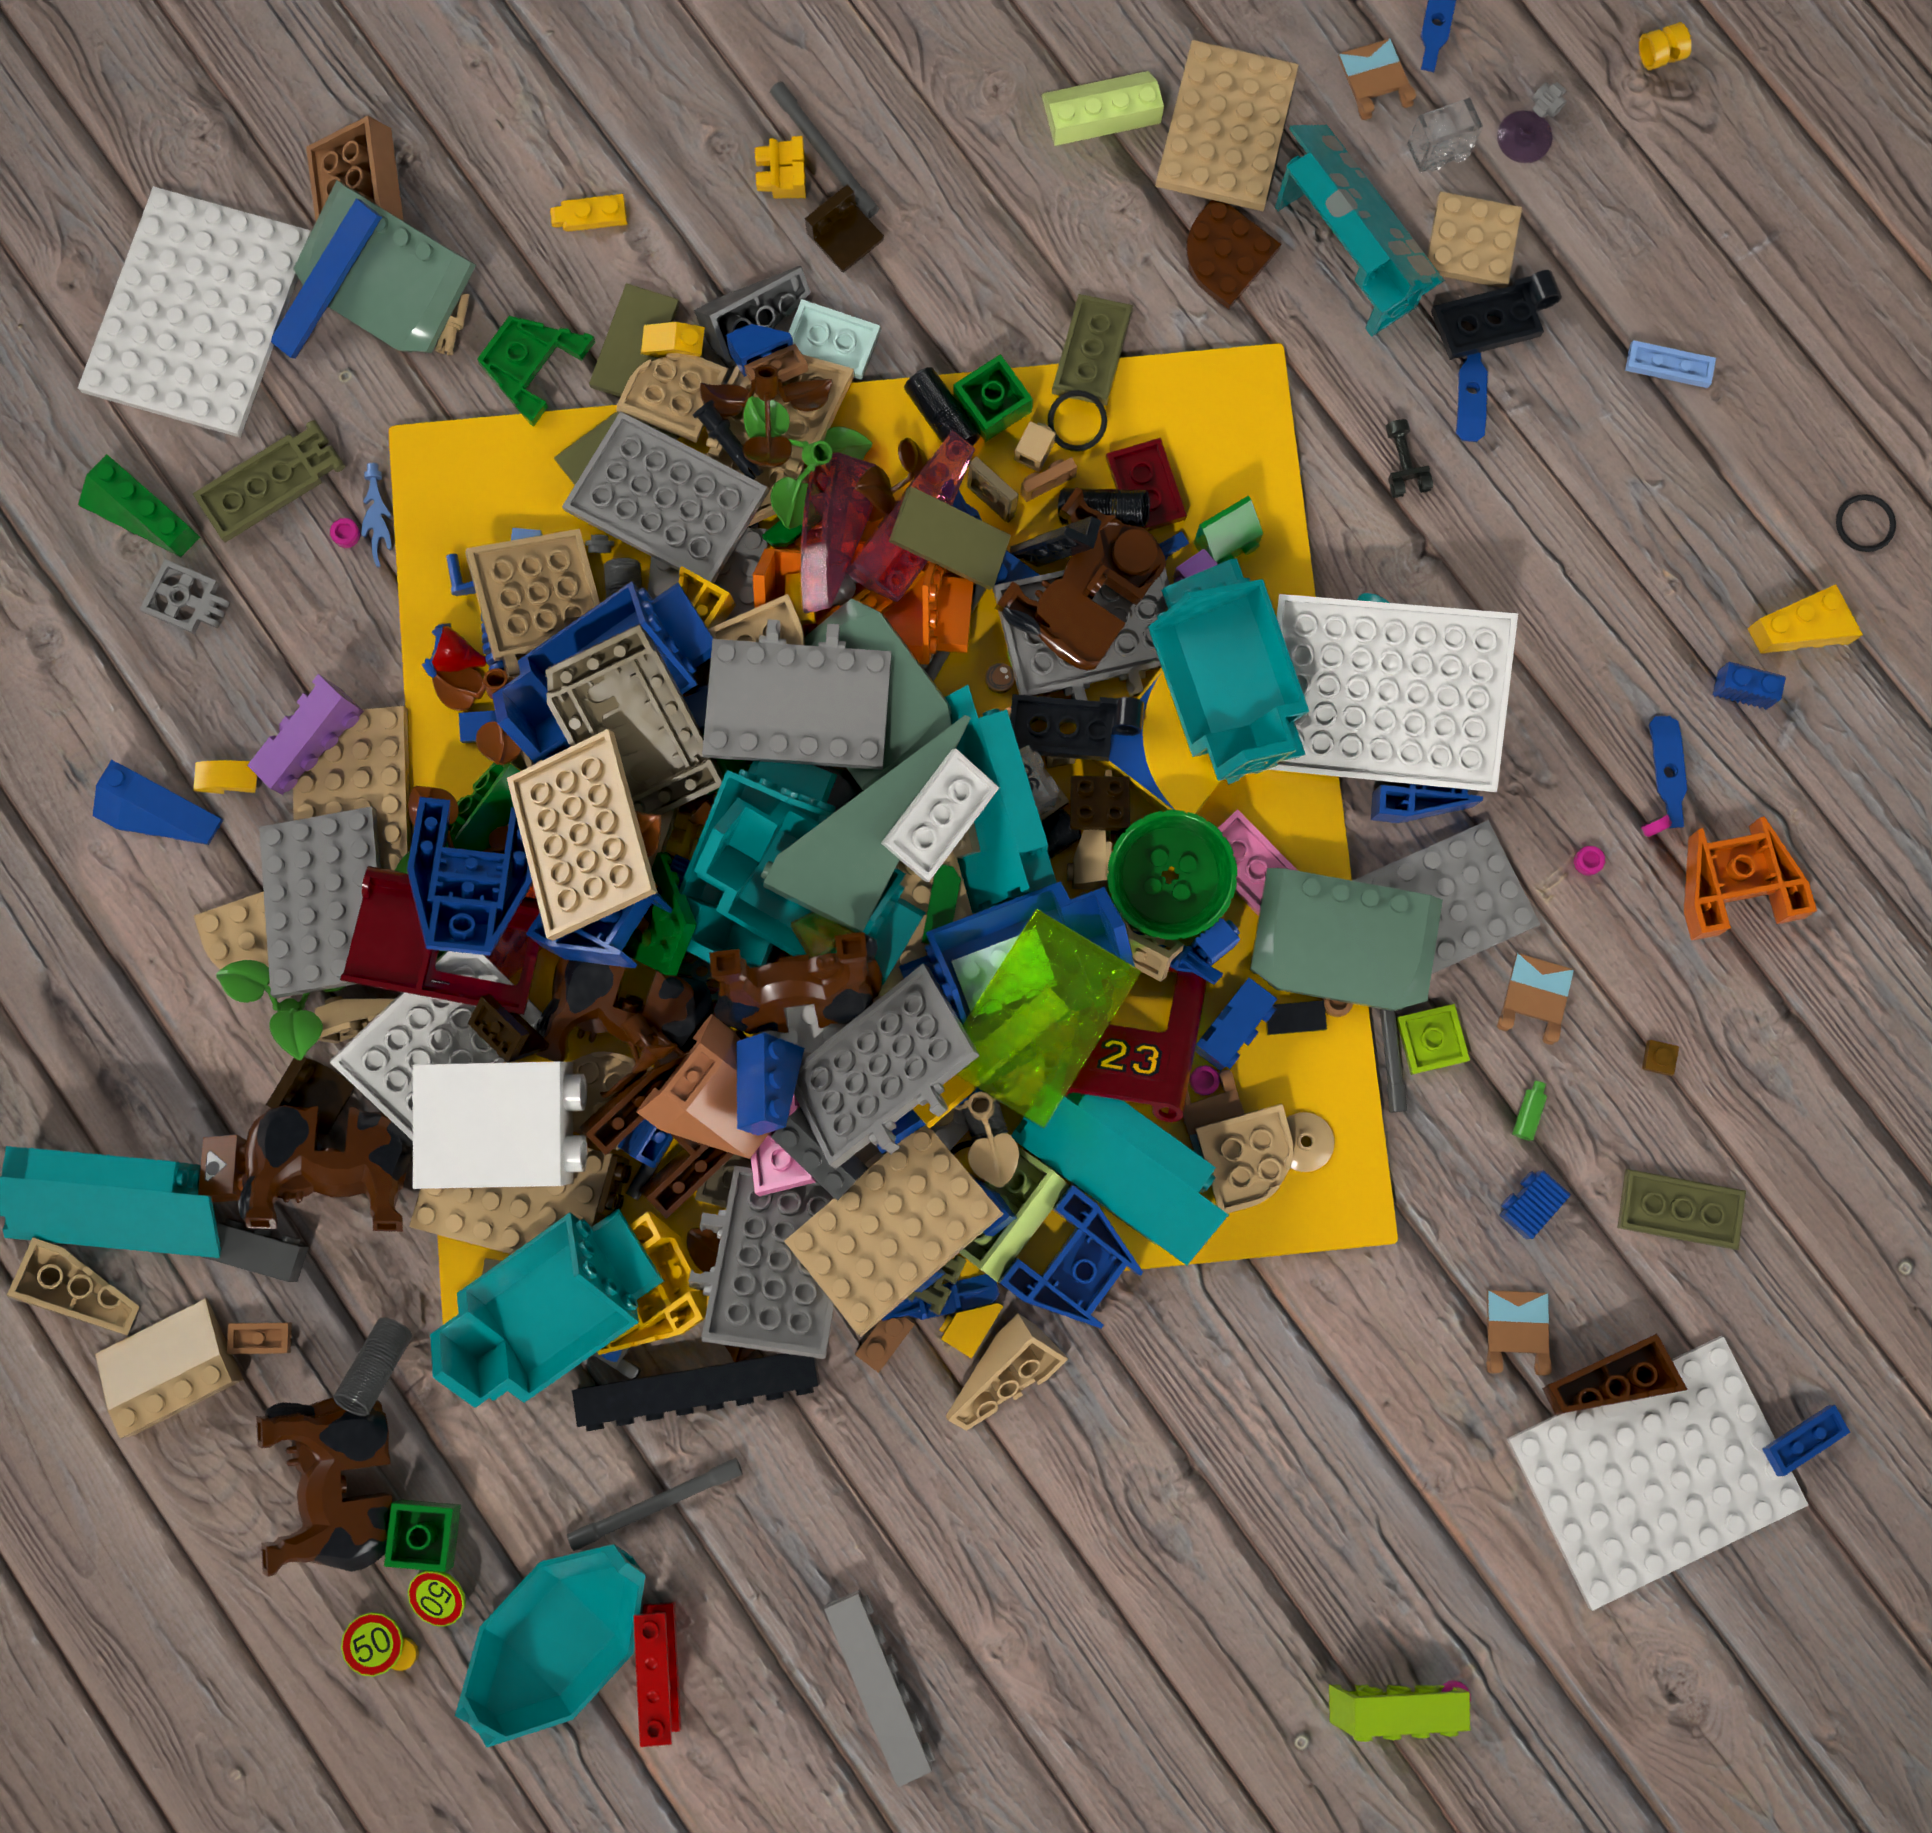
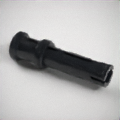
(720, 429)

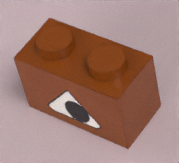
(223, 1168)

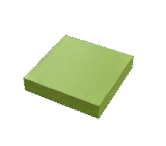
(1432, 1039)

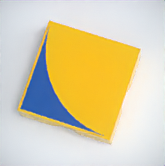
(1160, 756)

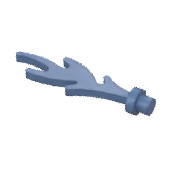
(373, 516)

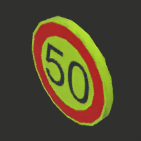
(436, 1598)
(372, 1644)

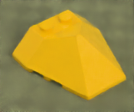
(672, 1305)

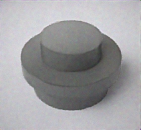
(599, 544)

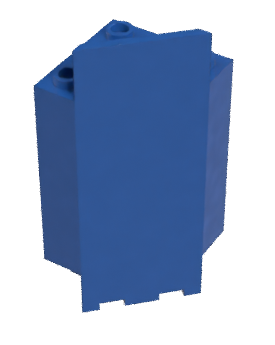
(667, 619)
(1088, 915)

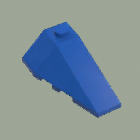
(144, 807)

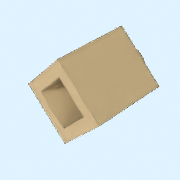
(1035, 446)

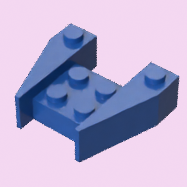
(1417, 802)
(601, 940)
(1082, 1267)

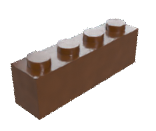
(1624, 1376)

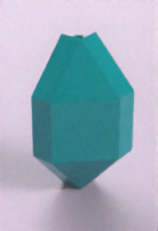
(552, 1644)

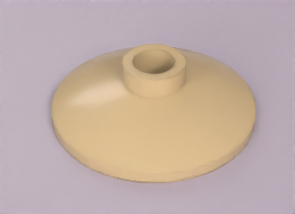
(1322, 1141)

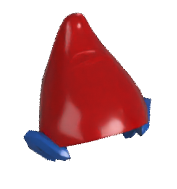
(451, 652)

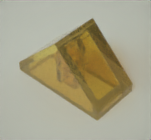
(817, 934)

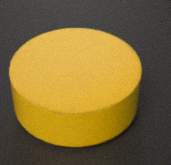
(408, 1656)

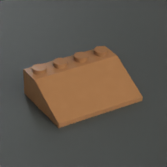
(359, 158)

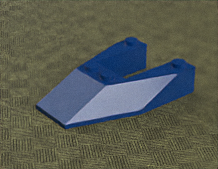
(461, 893)

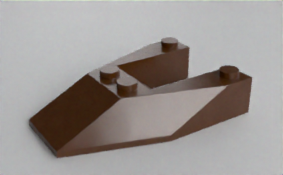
(685, 1171)

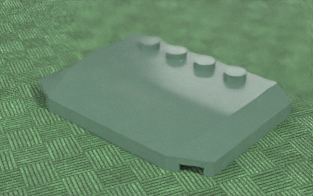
(400, 281)
(915, 704)
(1345, 939)

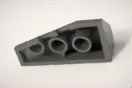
(757, 304)

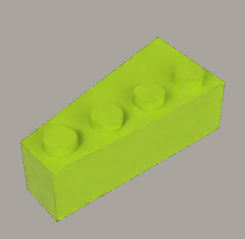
(1399, 1711)

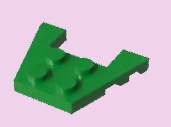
(519, 354)
(668, 934)

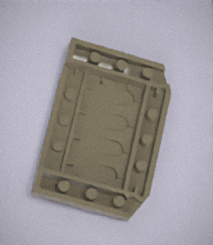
(632, 693)

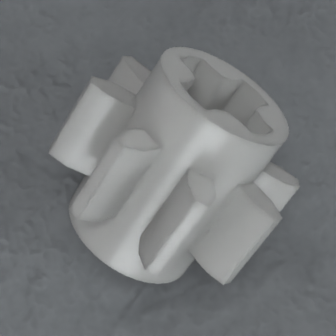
(1549, 100)

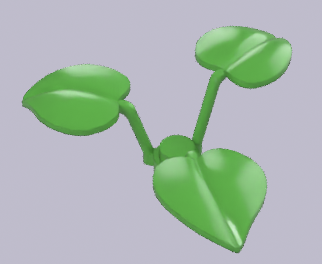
(788, 494)
(291, 1026)

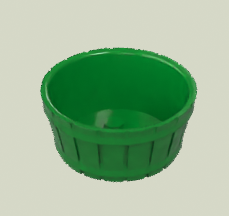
(1199, 857)

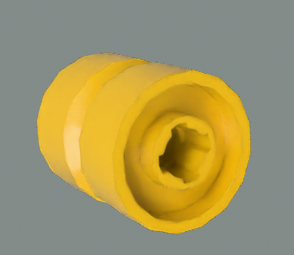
(1665, 46)

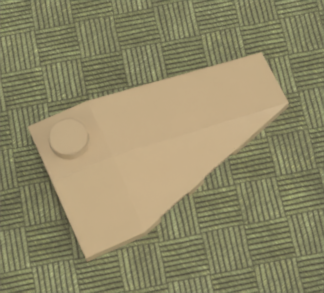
(1091, 859)
(347, 1017)
(64, 1285)
(1010, 1364)

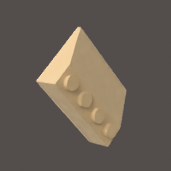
(166, 1369)

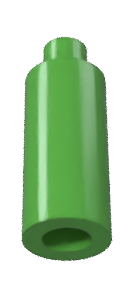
(1530, 1112)

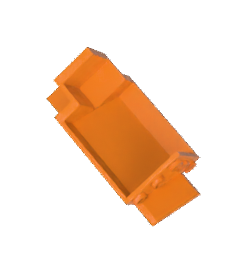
(927, 618)

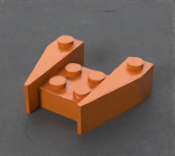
(1740, 871)

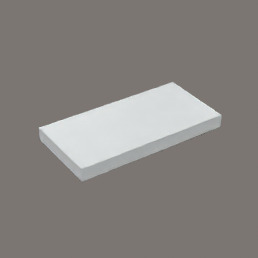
(940, 815)

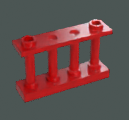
(657, 1674)

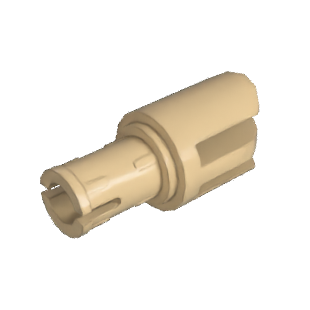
(454, 324)

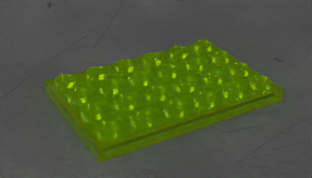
(1043, 1016)

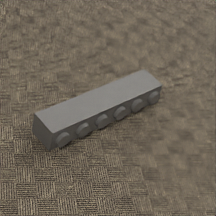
(878, 1687)

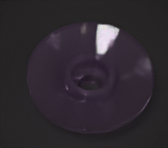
(1522, 146)

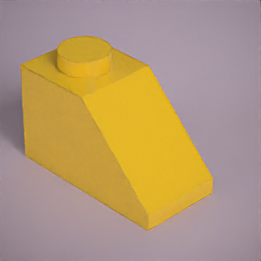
(672, 338)
(969, 1328)

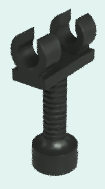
(1398, 430)

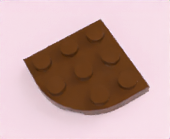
(1227, 252)

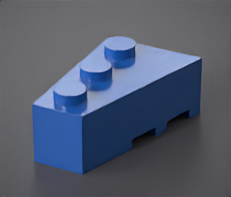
(1236, 1025)
(765, 1082)

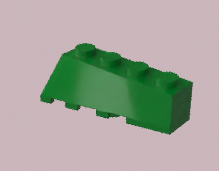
(126, 502)
(483, 809)

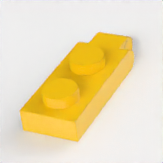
(590, 213)

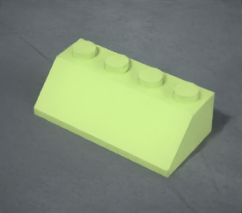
(1103, 107)
(1031, 1198)

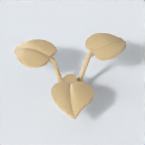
(989, 1158)

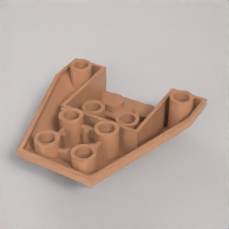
(702, 1094)

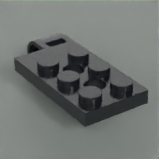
(1512, 305)
(1093, 721)

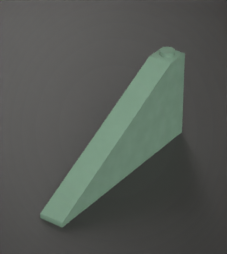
(841, 863)

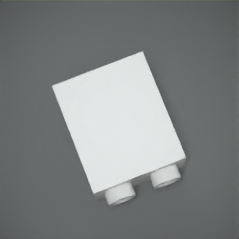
(497, 1125)

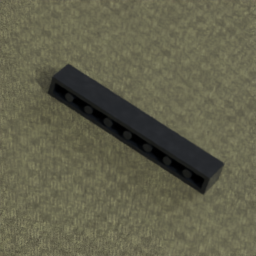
(694, 1388)

